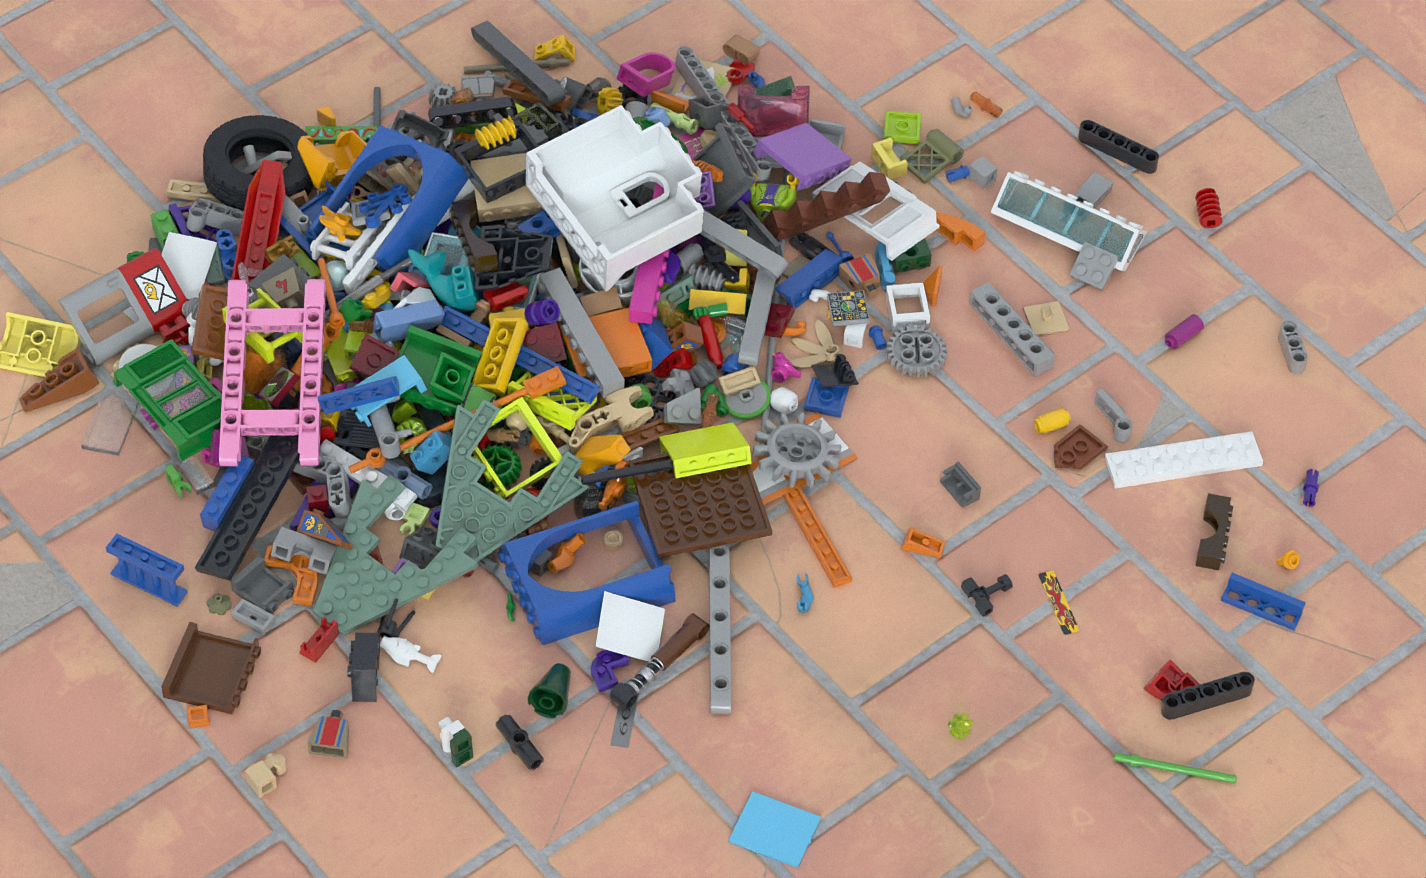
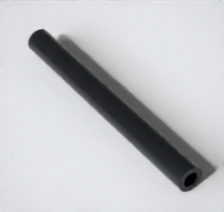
(627, 472)

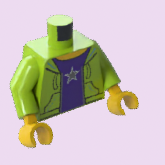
(773, 196)

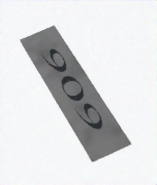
(623, 725)

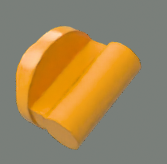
(1289, 560)

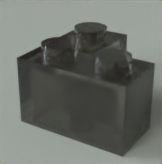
(542, 119)

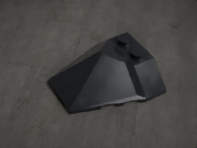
(518, 256)

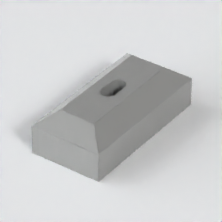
(246, 611)

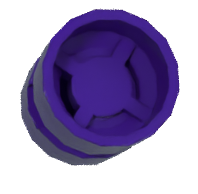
(542, 312)

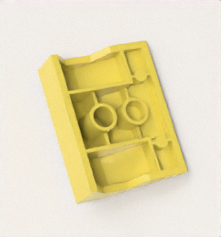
(35, 344)

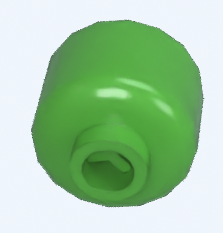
(645, 399)

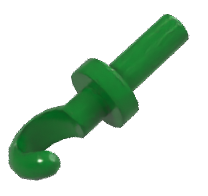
(510, 607)

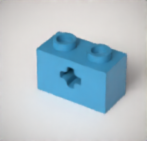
(432, 452)

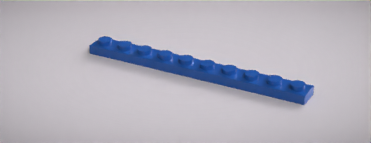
(526, 358)

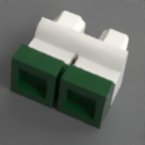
(456, 740)

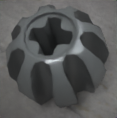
(703, 373)

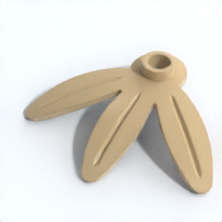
(820, 353)

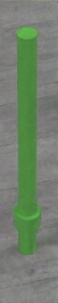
(1135, 760)

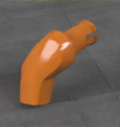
(566, 554)

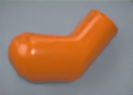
(794, 331)

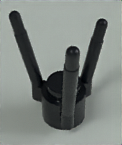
(389, 627)

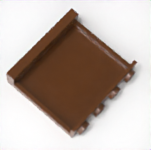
(210, 670)

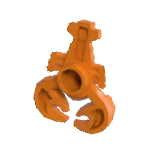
(614, 488)

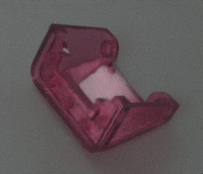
(774, 113)

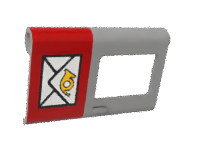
(150, 292)

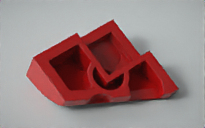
(1169, 680)

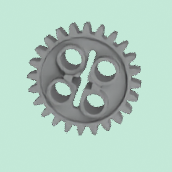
(902, 351)

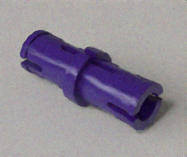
(1310, 487)

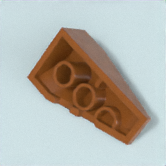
(67, 380)

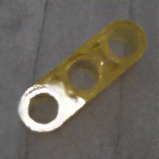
(672, 315)

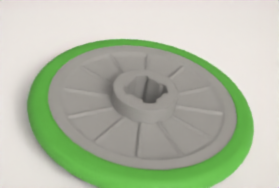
(751, 407)

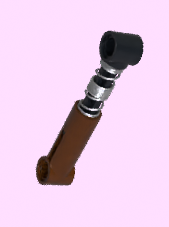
(692, 629)

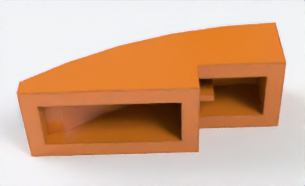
(960, 230)

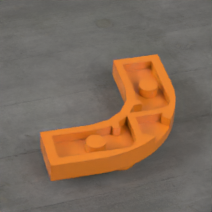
(306, 579)

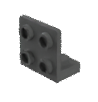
(420, 547)

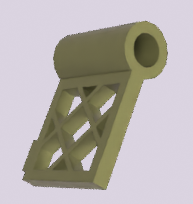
(942, 148)

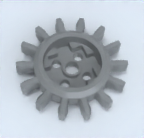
(787, 438)

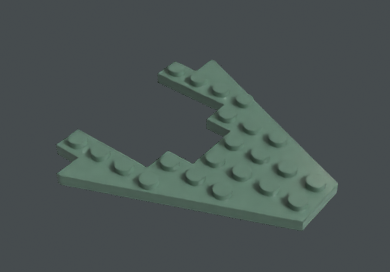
(480, 510)
(362, 588)

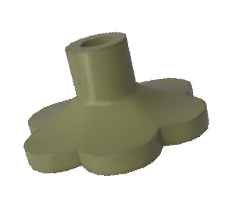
(219, 604)

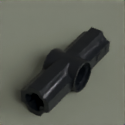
(525, 749)

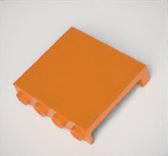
(622, 341)

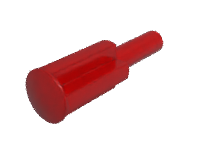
(739, 115)

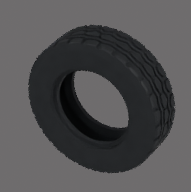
(268, 136)

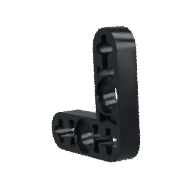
(657, 392)

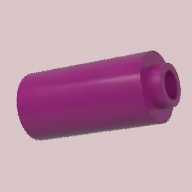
(1184, 331)

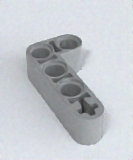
(214, 214)

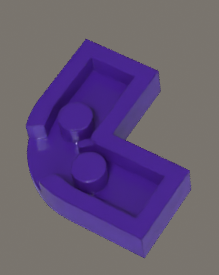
(603, 667)

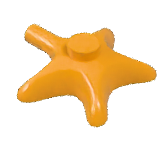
(338, 224)

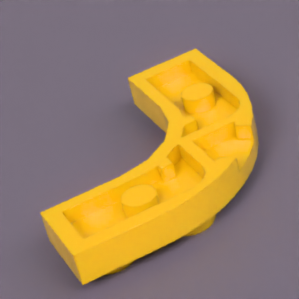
(378, 296)

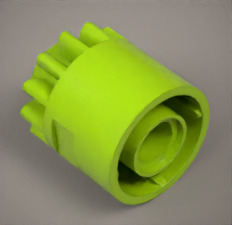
(417, 426)

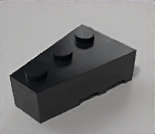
(364, 666)

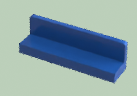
(811, 276)

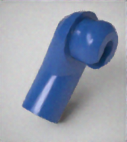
(756, 79)

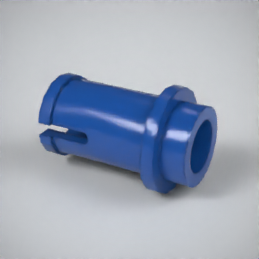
(958, 173)
(875, 333)

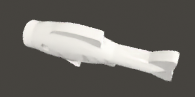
(404, 652)

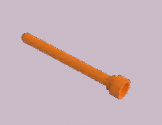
(336, 318)

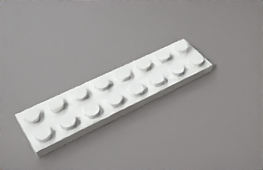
(1183, 459)

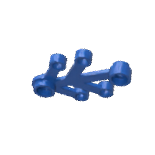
(397, 192)

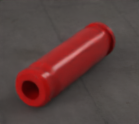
(711, 341)

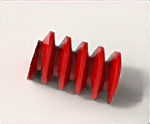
(1208, 208)

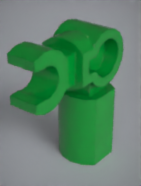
(712, 310)

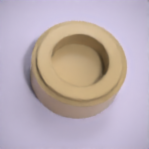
(613, 539)

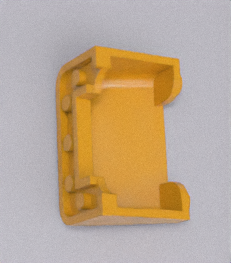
(331, 160)

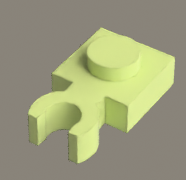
(415, 517)

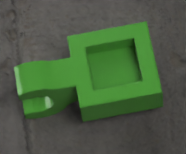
(175, 479)

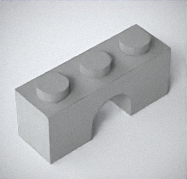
(293, 543)

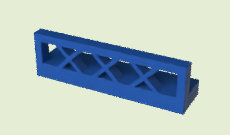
(359, 395)
(1265, 598)

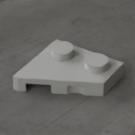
(684, 409)

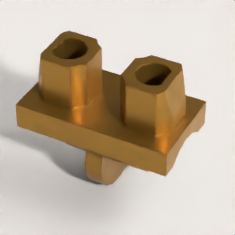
(286, 246)

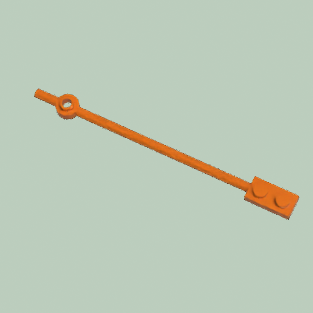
(533, 386)

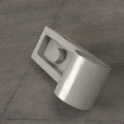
(1115, 414)

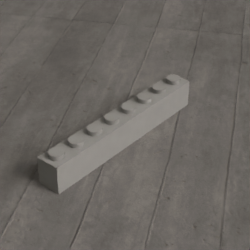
(581, 333)

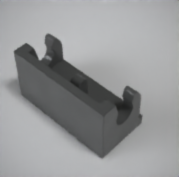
(961, 485)

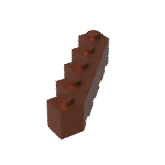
(827, 206)

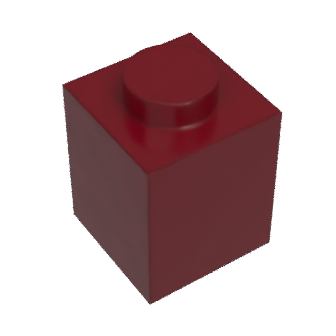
(317, 498)

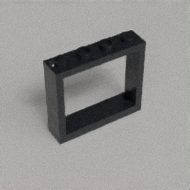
(474, 150)

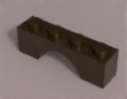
(1216, 514)

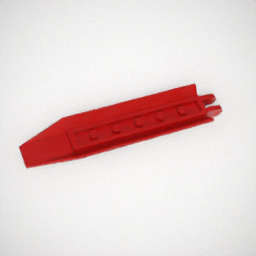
(260, 217)

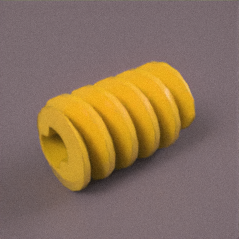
(496, 132)

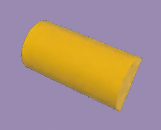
(500, 354)

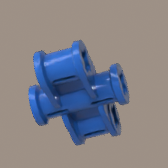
(227, 251)

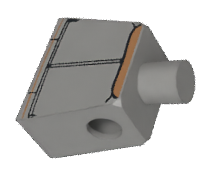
(481, 86)

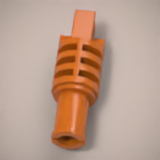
(706, 167)

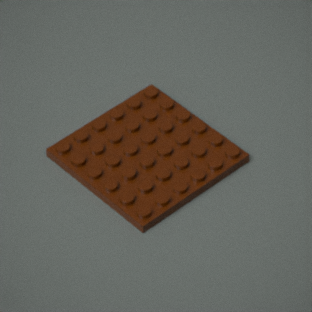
(700, 508)

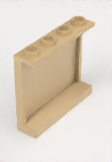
(511, 205)

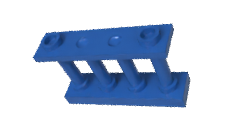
(146, 569)

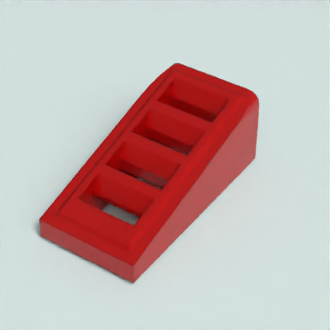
(683, 359)

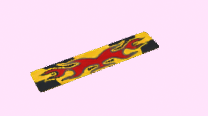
(1058, 602)

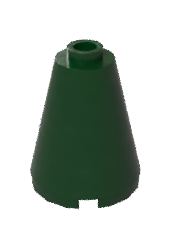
(551, 692)

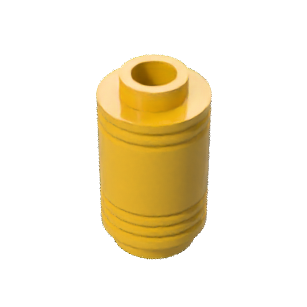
(1052, 420)

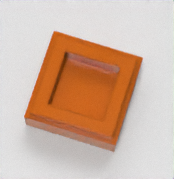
(198, 716)

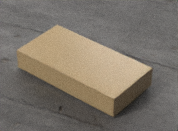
(739, 381)

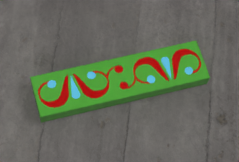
(329, 134)

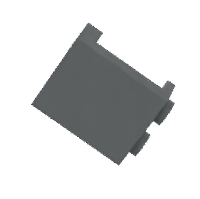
(261, 586)

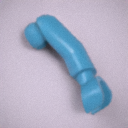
(807, 595)

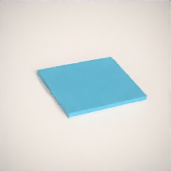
(774, 829)

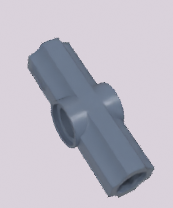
(412, 482)

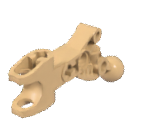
(616, 413)

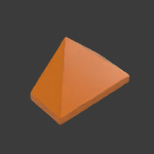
(932, 286)

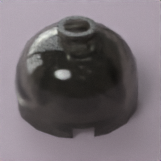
(588, 502)

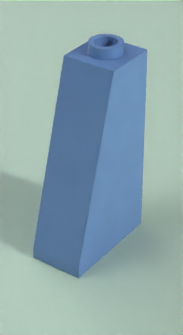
(395, 322)

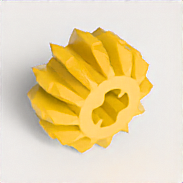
(608, 99)

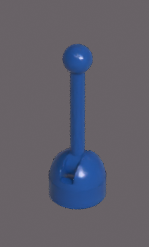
(846, 255)

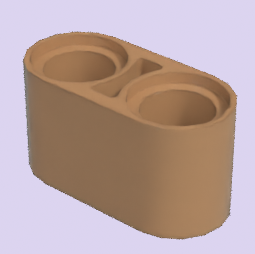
(741, 49)

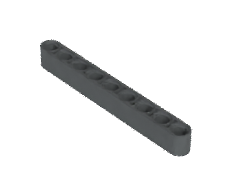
(518, 63)

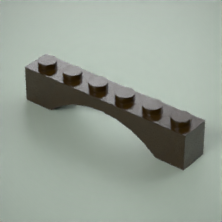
(479, 253)

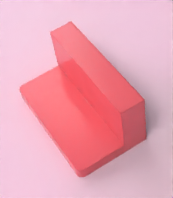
(407, 281)

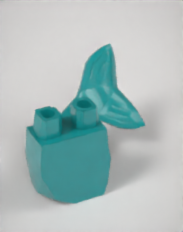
(452, 290)

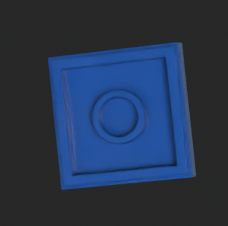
(825, 400)

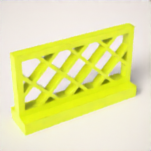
(548, 408)

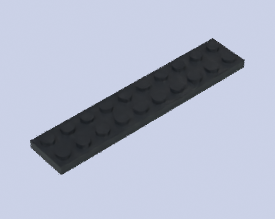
(250, 507)

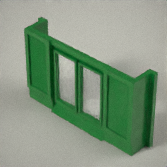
(174, 396)

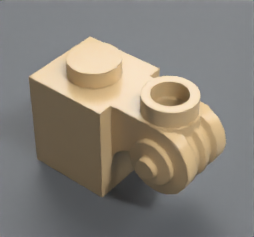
(261, 775)

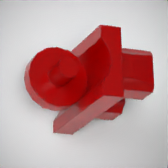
(177, 333)

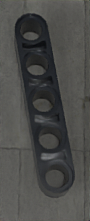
(464, 110)
(1118, 146)
(1216, 697)

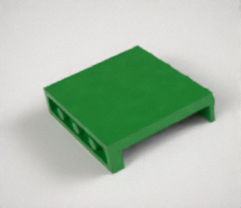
(422, 351)

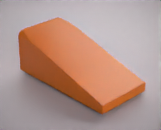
(922, 543)

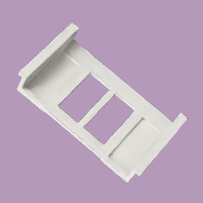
(900, 227)

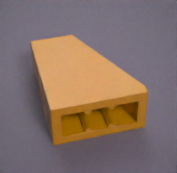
(601, 451)

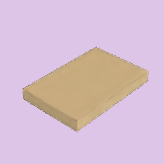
(567, 262)

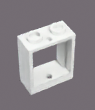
(903, 320)

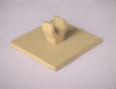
(1046, 318)

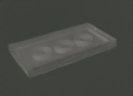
(111, 421)

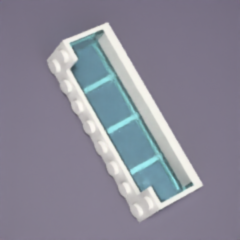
(1065, 218)

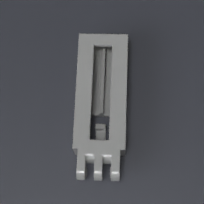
(1094, 190)

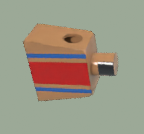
(861, 275)

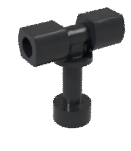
(982, 594)

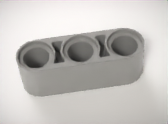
(1292, 347)

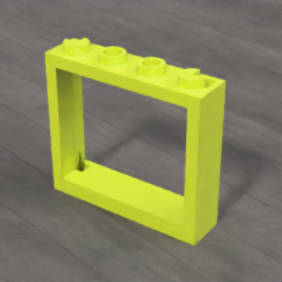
(542, 437)

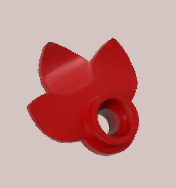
(740, 71)

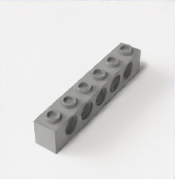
(1012, 329)

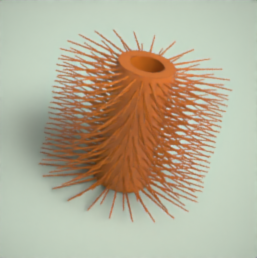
(255, 370)

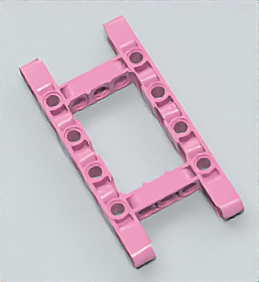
(272, 421)

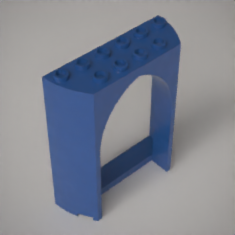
(439, 187)
(568, 613)

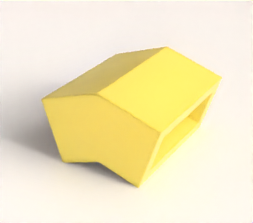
(204, 365)

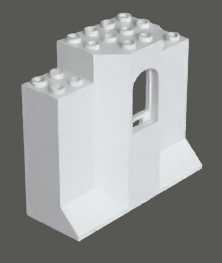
(589, 172)

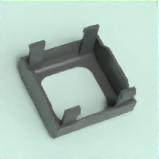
(432, 131)

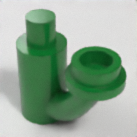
(722, 409)

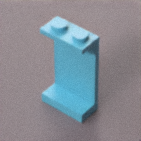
(407, 379)

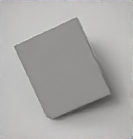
(982, 172)

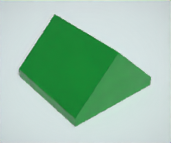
(450, 379)

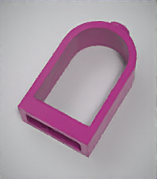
(630, 73)

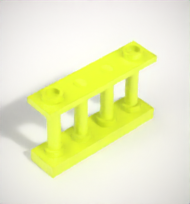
(255, 339)

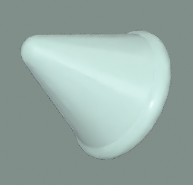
(337, 272)

